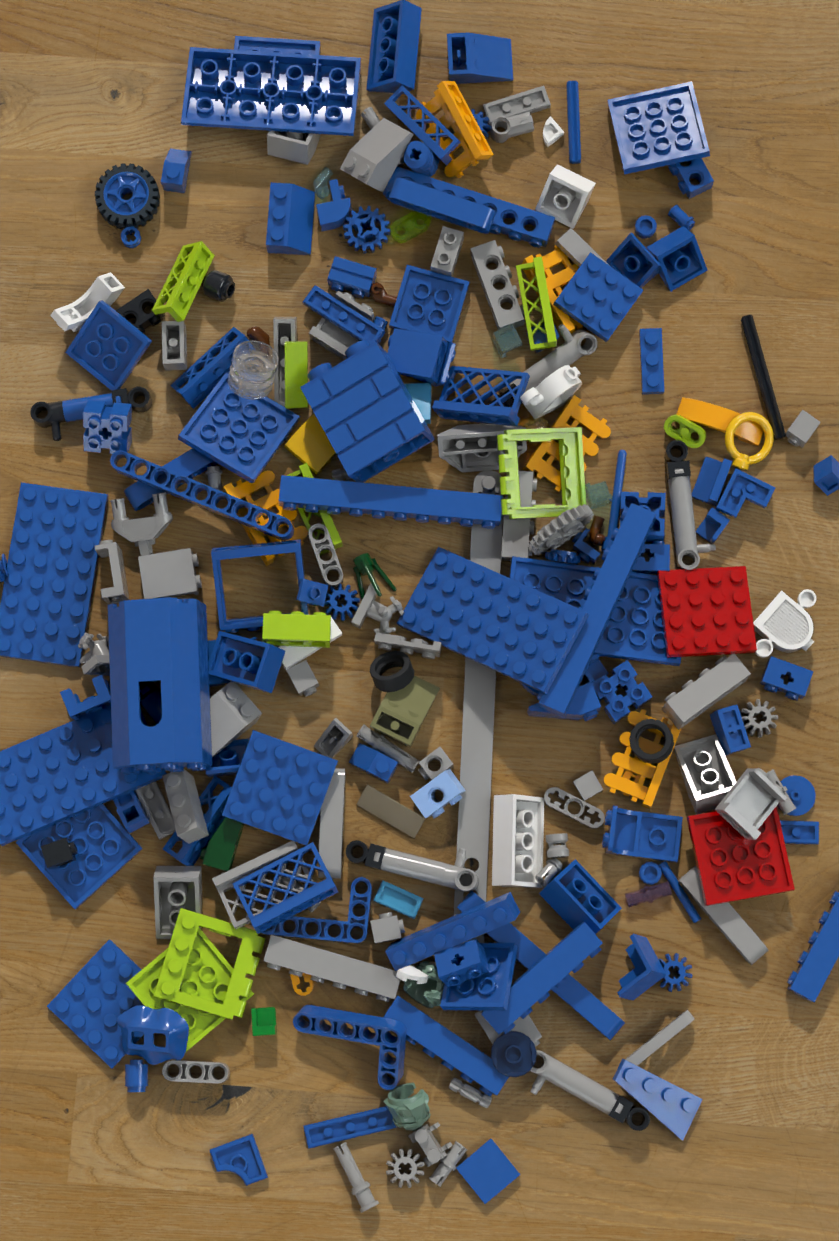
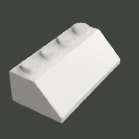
(517, 840)

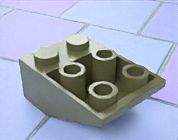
(405, 711)

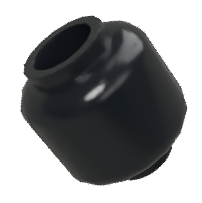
(218, 285)

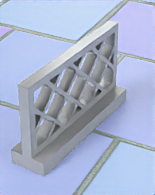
(224, 881)

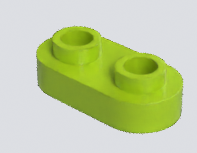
(684, 432)

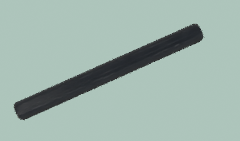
(763, 377)

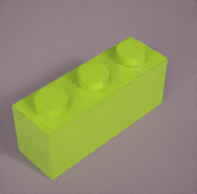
(296, 629)

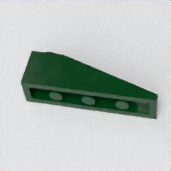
(223, 845)

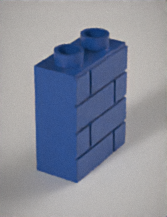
(366, 411)

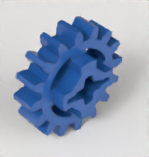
(359, 224)

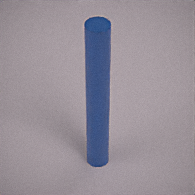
(679, 891)

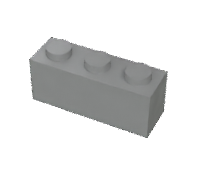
(185, 806)

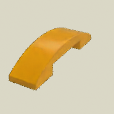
(719, 419)

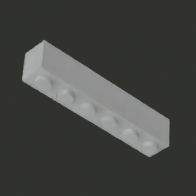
(332, 967)

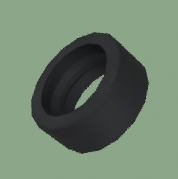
(396, 681)
(648, 724)

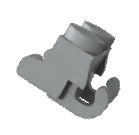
(429, 1143)

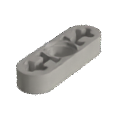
(561, 795)

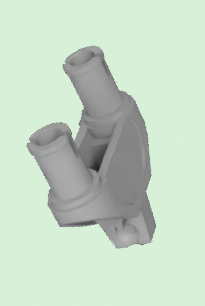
(142, 530)

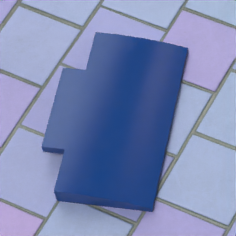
(272, 87)

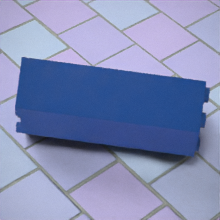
(170, 645)

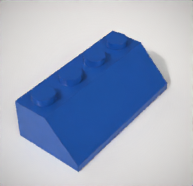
(394, 47)

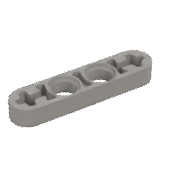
(660, 1038)

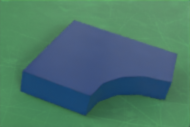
(241, 1158)

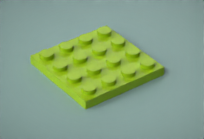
(204, 976)

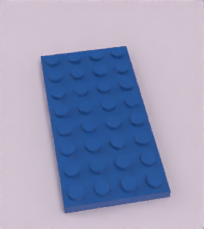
(50, 573)
(493, 619)
(636, 622)
(62, 775)

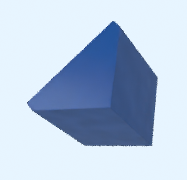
(634, 261)
(228, 759)

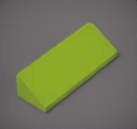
(296, 373)

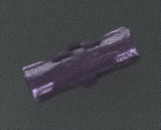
(648, 894)

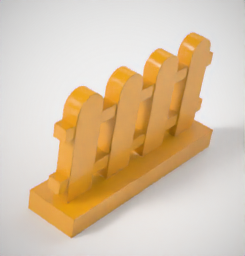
(464, 125)
(555, 282)
(580, 416)
(271, 500)
(636, 766)

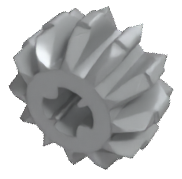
(754, 711)
(405, 1176)

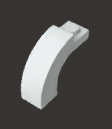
(75, 314)

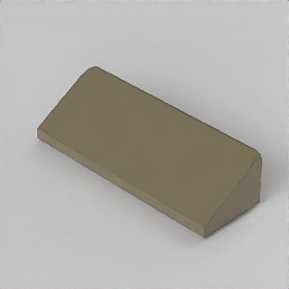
(390, 811)

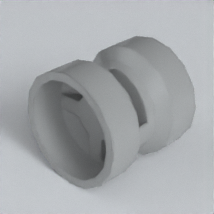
(558, 850)

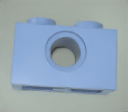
(425, 797)

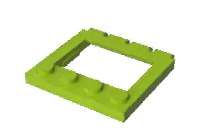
(570, 468)
(178, 956)

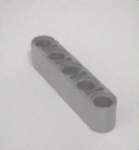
(332, 825)
(726, 920)

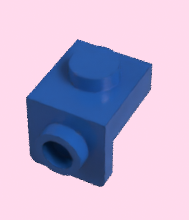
(585, 551)

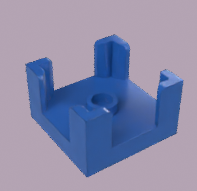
(91, 704)

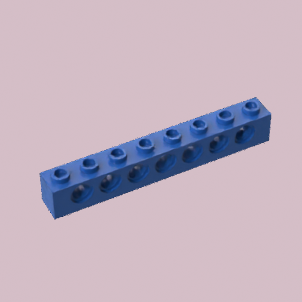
(522, 216)

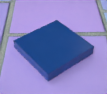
(488, 1171)

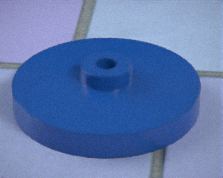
(801, 794)

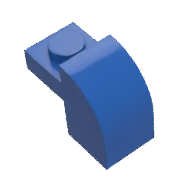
(333, 213)
(131, 812)

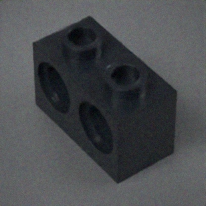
(135, 309)

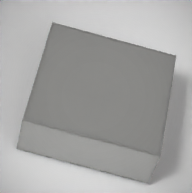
(588, 785)

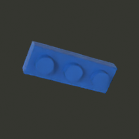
(651, 361)

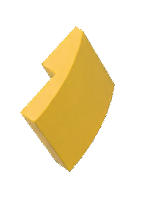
(311, 445)

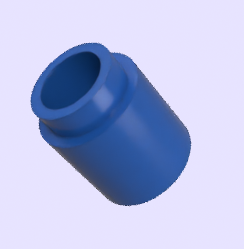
(136, 1076)

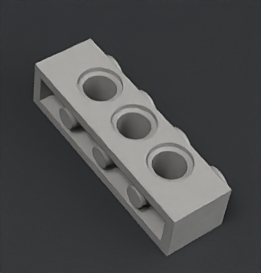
(491, 253)

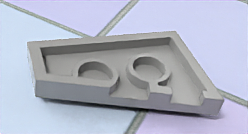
(389, 641)

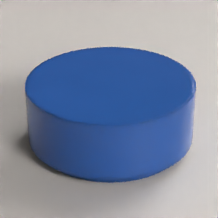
(645, 227)
(650, 873)

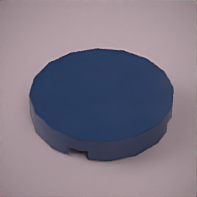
(513, 1054)

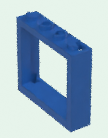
(218, 554)

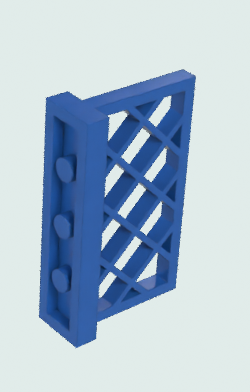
(480, 412)
(294, 904)

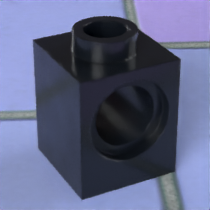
(59, 853)

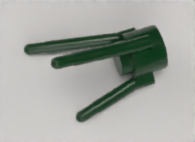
(365, 565)

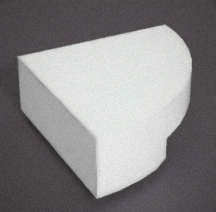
(551, 132)
(412, 973)

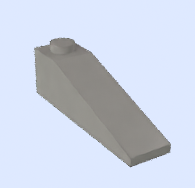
(283, 330)

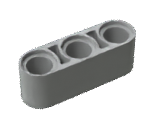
(325, 544)
(185, 1071)

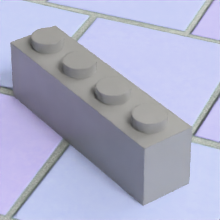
(517, 531)
(705, 691)

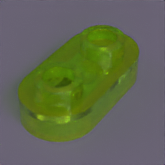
(409, 225)

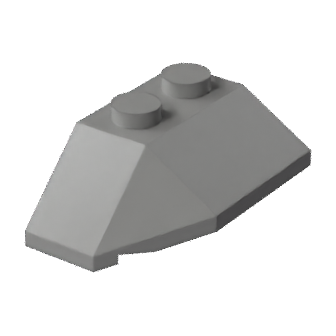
(474, 446)

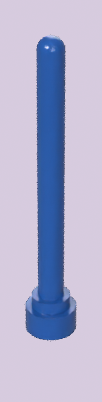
(615, 505)

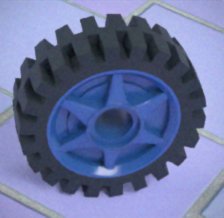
(123, 181)

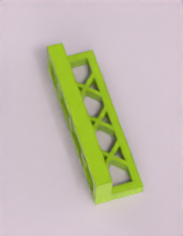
(186, 282)
(544, 301)
(326, 518)

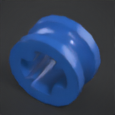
(132, 244)

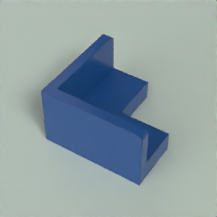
(743, 487)
(646, 971)

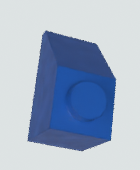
(176, 170)
(374, 763)

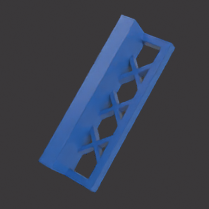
(419, 131)
(203, 382)
(213, 818)

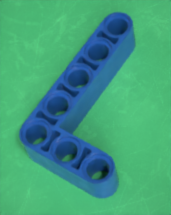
(324, 924)
(360, 1033)

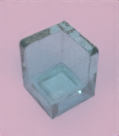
(506, 340)
(598, 495)

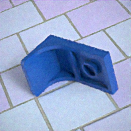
(642, 834)

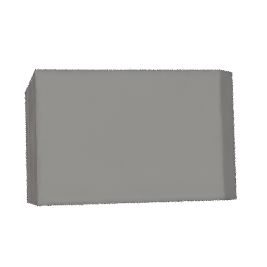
(333, 739)

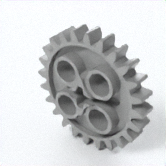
(561, 529)

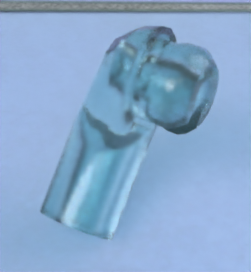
(320, 183)

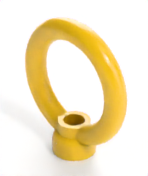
(741, 460)

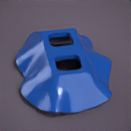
(150, 1022)

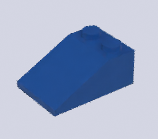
(246, 661)
(584, 705)

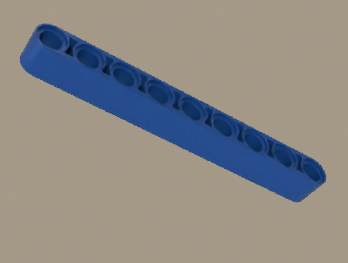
(194, 487)
(571, 991)

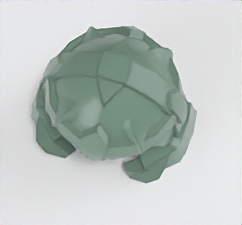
(429, 993)
(406, 1111)

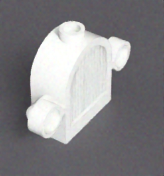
(552, 391)
(785, 624)

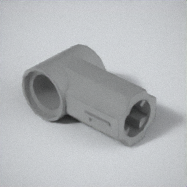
(513, 125)

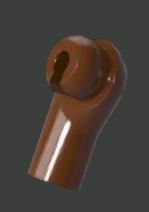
(381, 296)
(258, 334)
(595, 528)

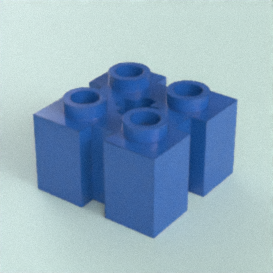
(107, 427)
(654, 503)
(618, 705)

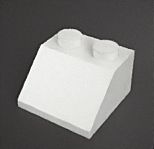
(565, 196)

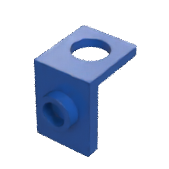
(312, 592)

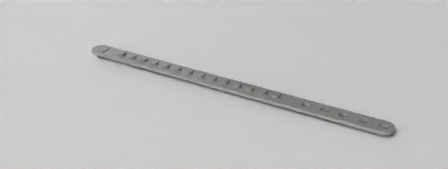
(478, 720)

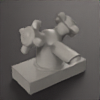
(376, 611)
(97, 659)

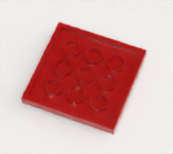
(706, 611)
(736, 866)

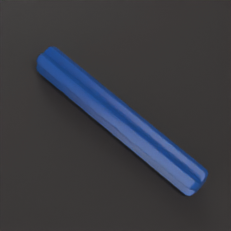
(573, 122)

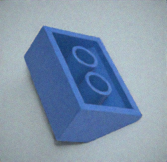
(290, 219)
(580, 898)

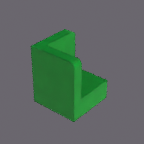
(264, 1021)

